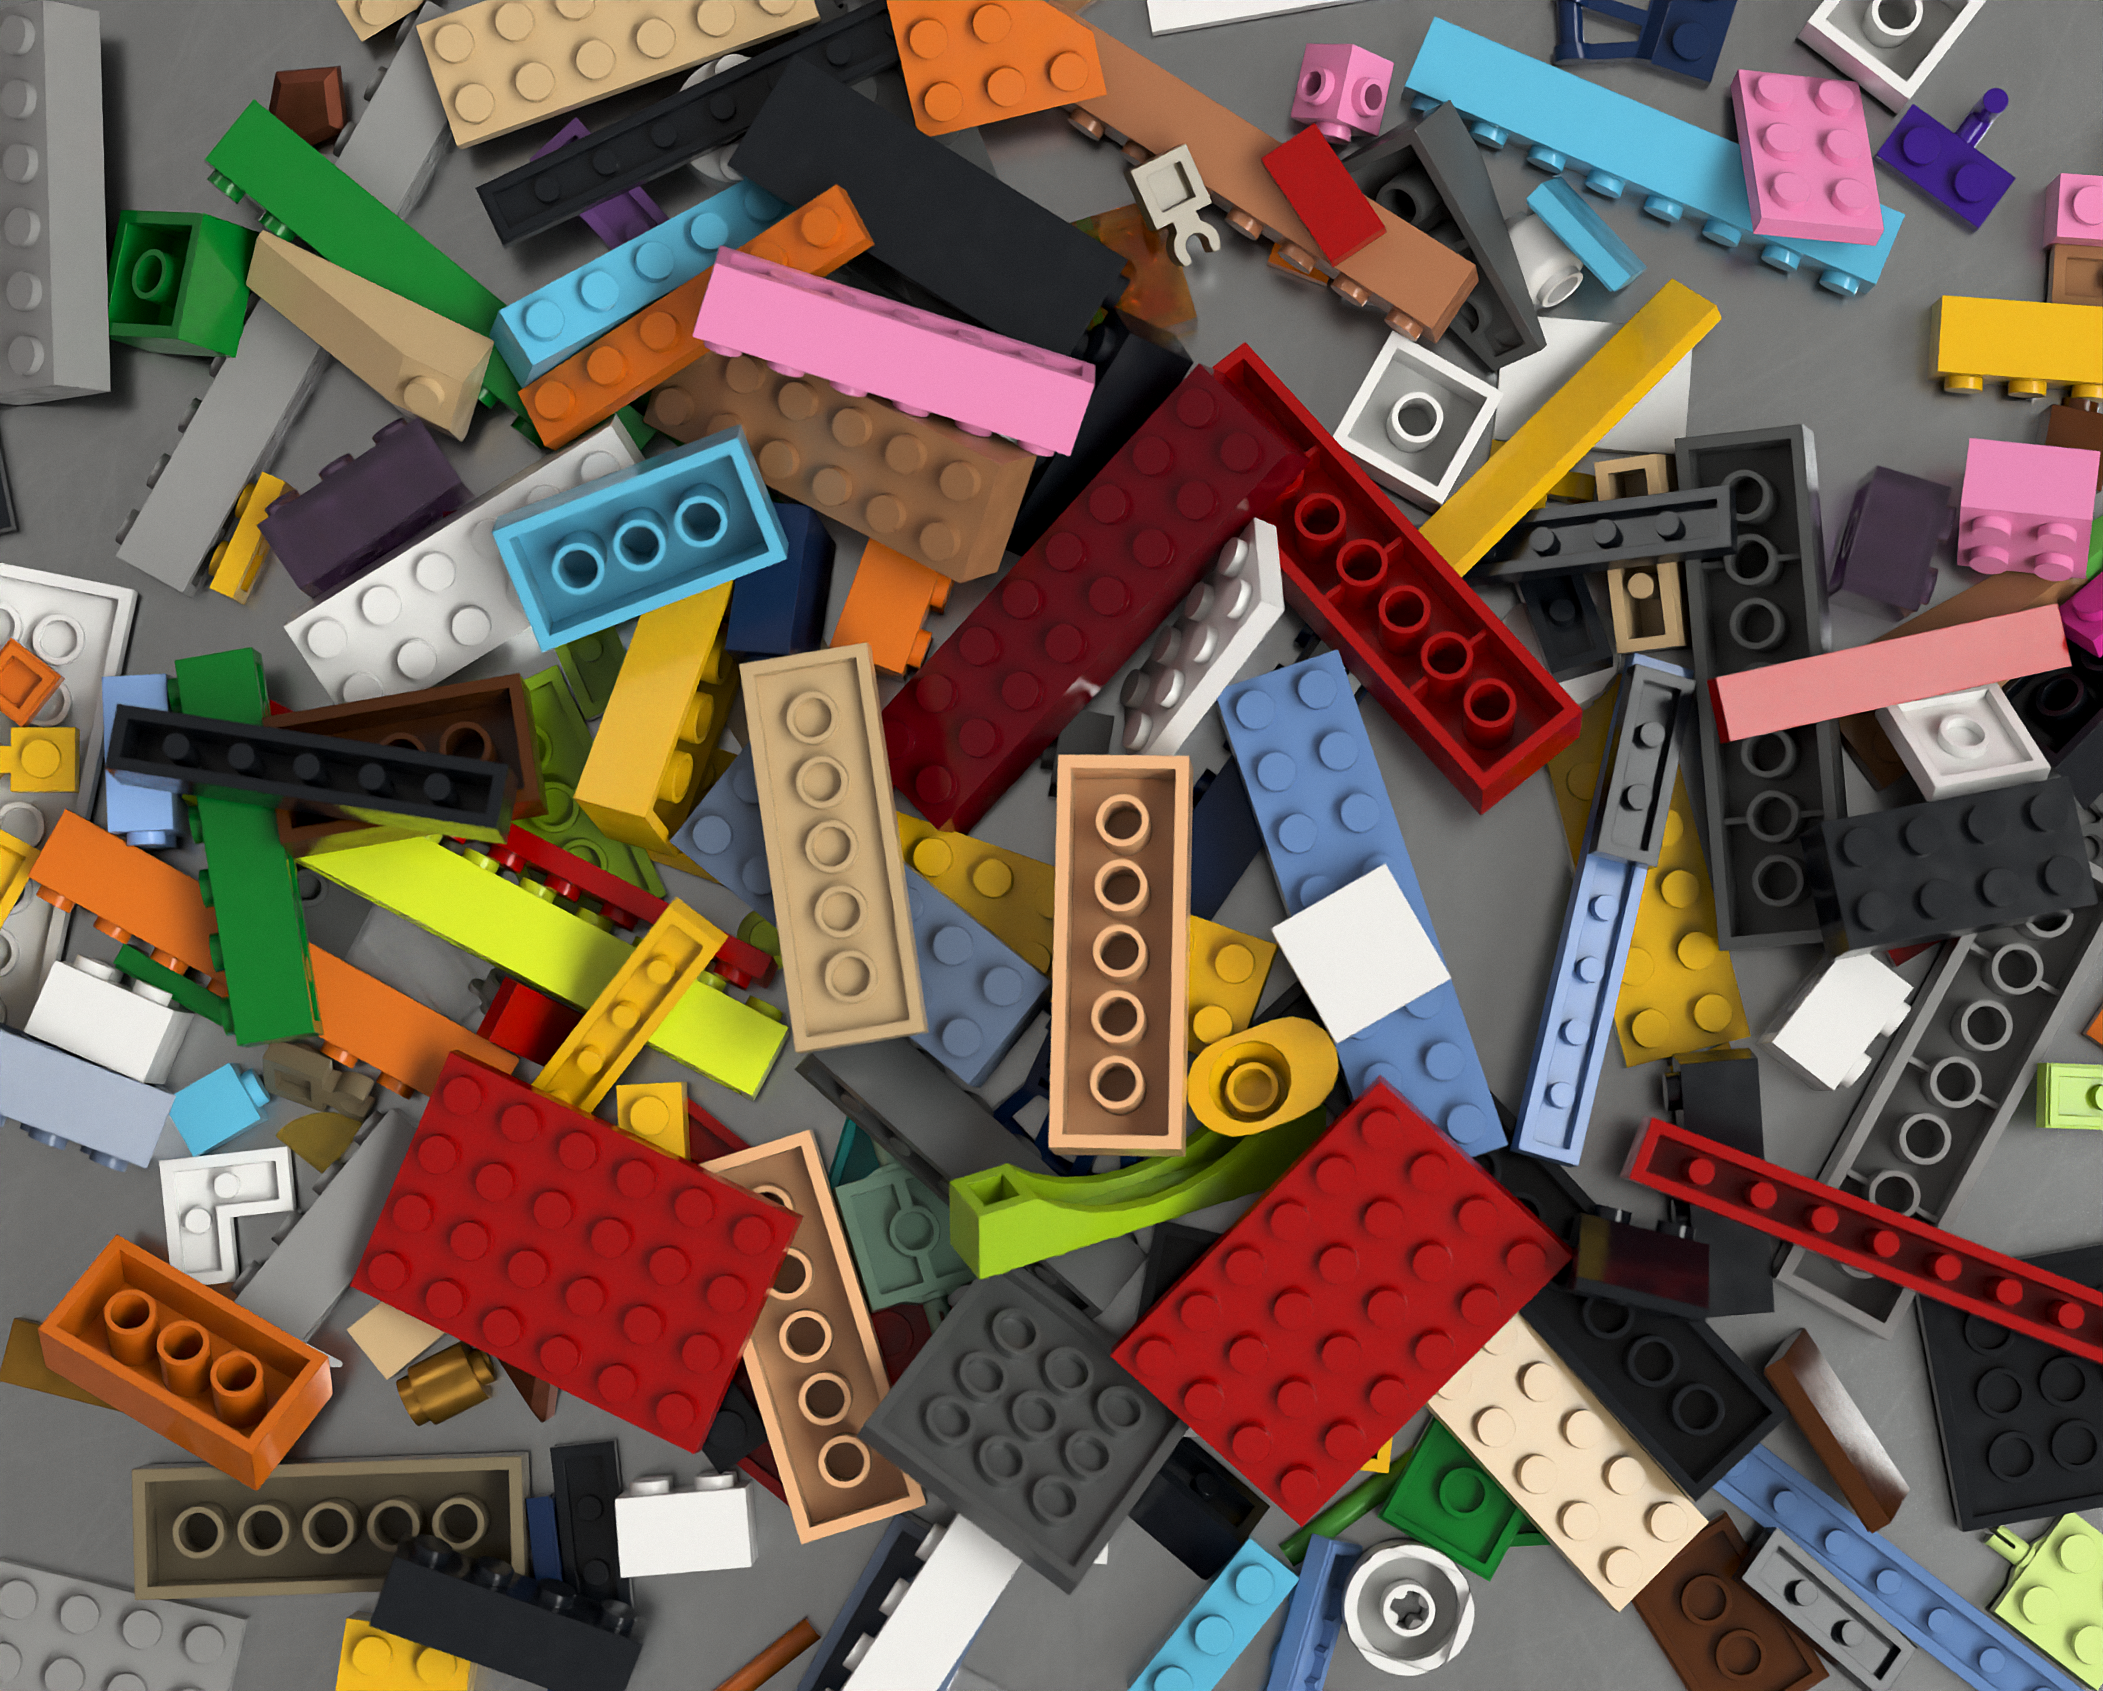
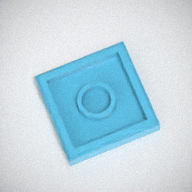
(1585, 234)

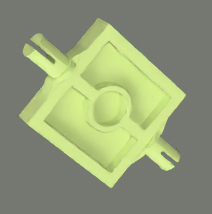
(2056, 1594)

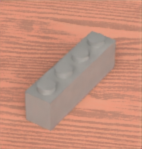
(324, 1247)

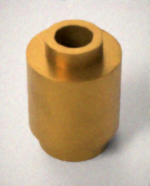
(446, 1384)

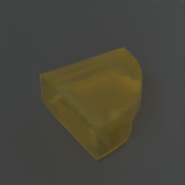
(320, 1137)

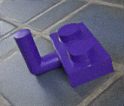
(1946, 163)

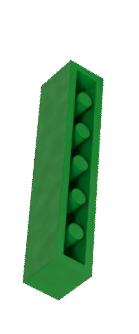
(248, 872)

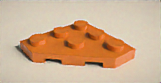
(991, 60)

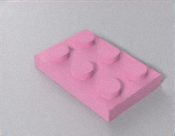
(1806, 157)

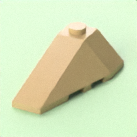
(392, 344)

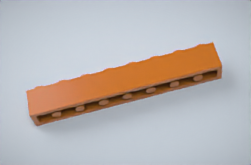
(166, 909)

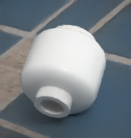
(1545, 261)

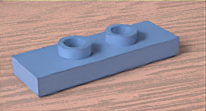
(1314, 1616)

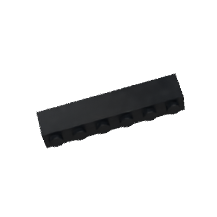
(312, 774)

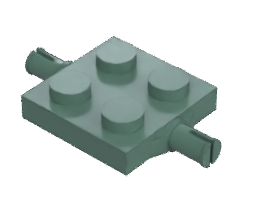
(900, 1240)

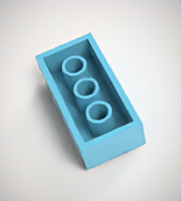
(640, 538)

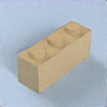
(1647, 600)

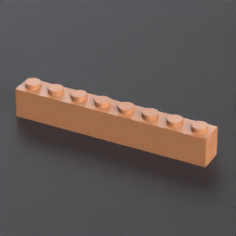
(1154, 111)

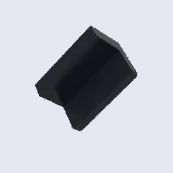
(1198, 1509)

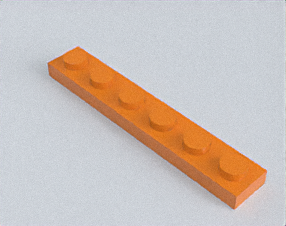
(660, 337)

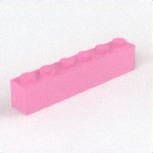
(894, 352)

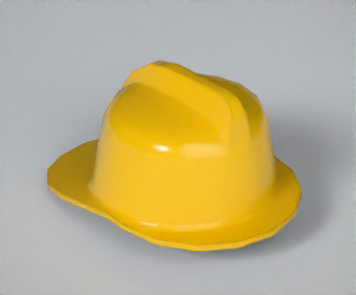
(1277, 1077)

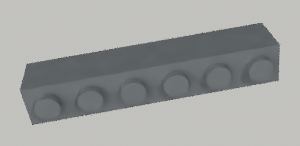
(950, 1133)

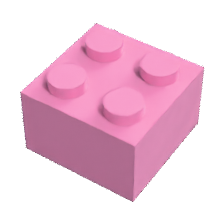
(2027, 509)

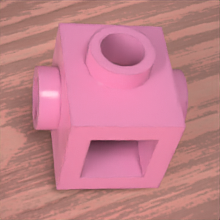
(1342, 91)

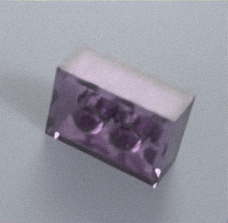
(364, 506)

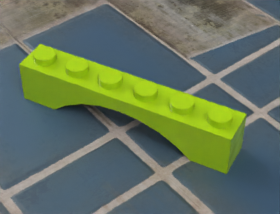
(1022, 1217)

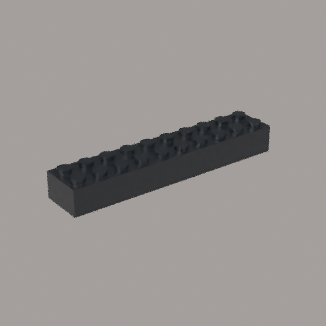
(1656, 1375)

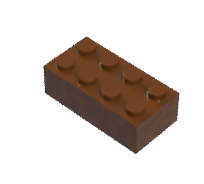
(467, 719)

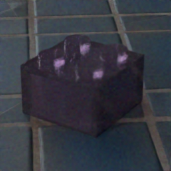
(1890, 545)

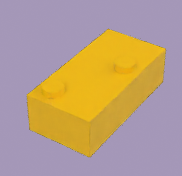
(662, 722)

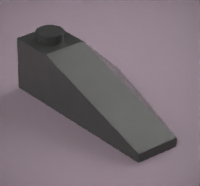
(1439, 183)

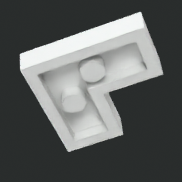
(205, 1196)

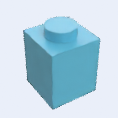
(219, 1108)

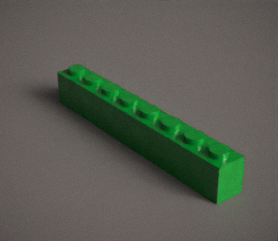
(352, 229)

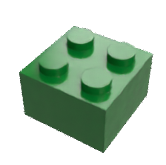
(179, 282)

